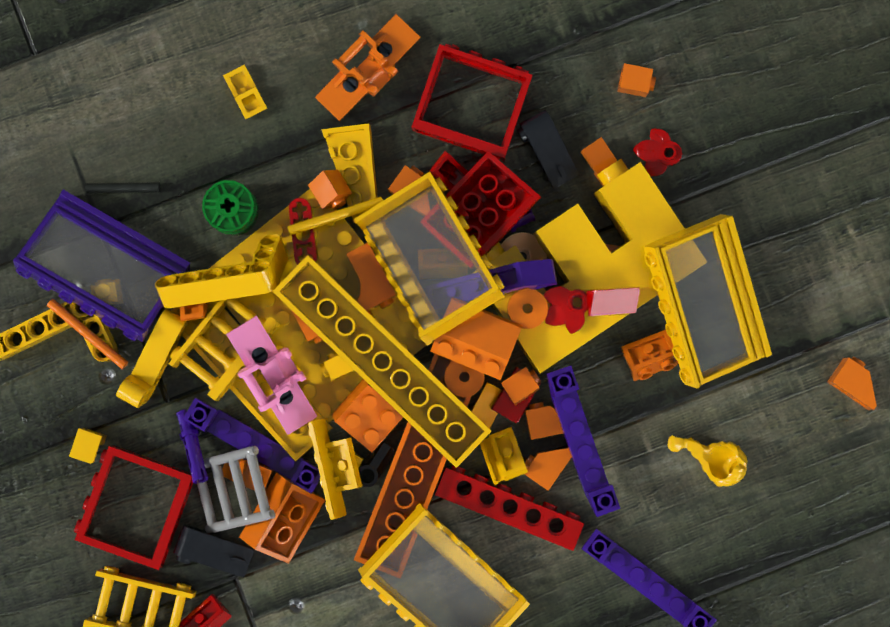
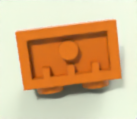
(649, 355)

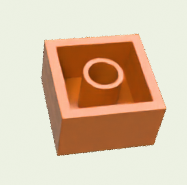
(366, 416)

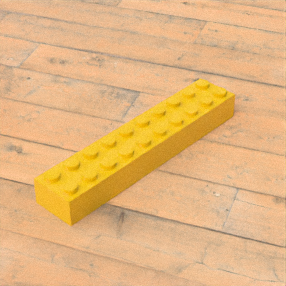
(382, 361)

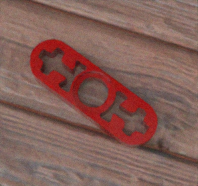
(306, 215)

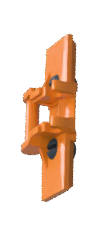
(373, 73)

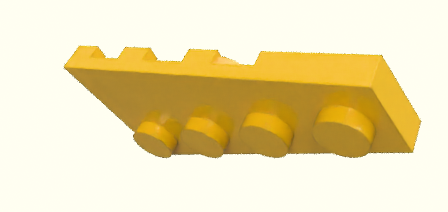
(354, 158)

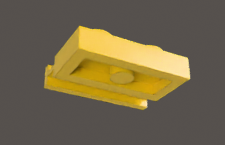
(503, 456)

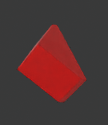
(448, 170)

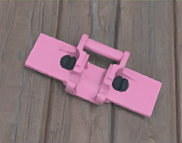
(279, 371)

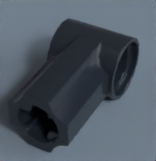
(377, 461)

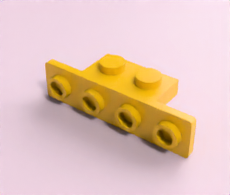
(336, 467)

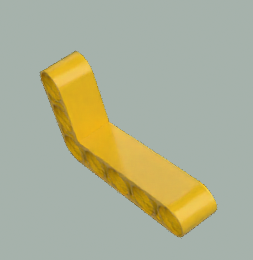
(227, 282)
(52, 327)

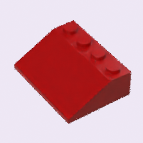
(491, 200)

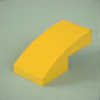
(245, 91)

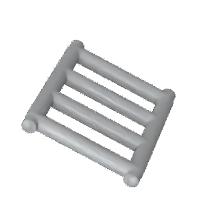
(247, 516)

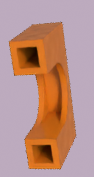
(374, 286)

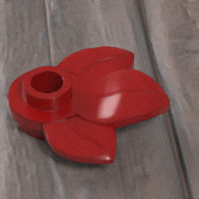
(654, 152)
(562, 309)

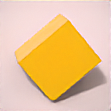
(87, 445)

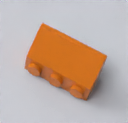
(480, 343)
(294, 514)

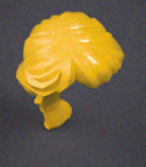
(721, 461)

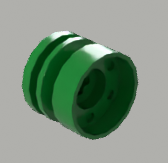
(240, 218)

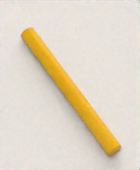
(333, 216)

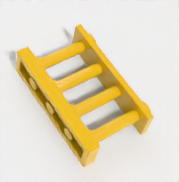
(217, 385)
(111, 573)

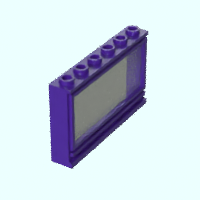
(99, 265)

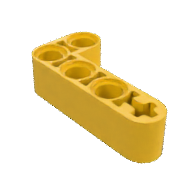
(140, 385)

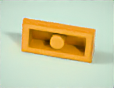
(483, 405)

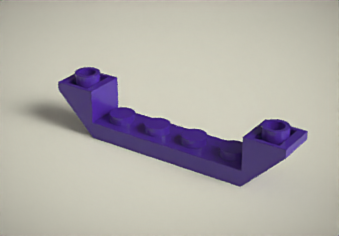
(526, 274)
(241, 436)
(580, 441)
(646, 581)

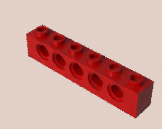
(565, 537)

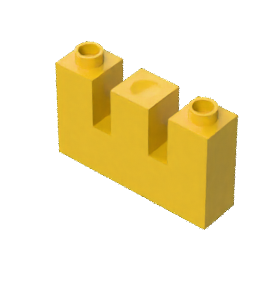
(586, 262)

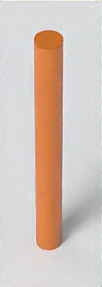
(87, 334)

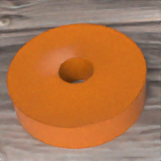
(538, 304)
(460, 388)

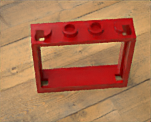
(474, 60)
(173, 518)

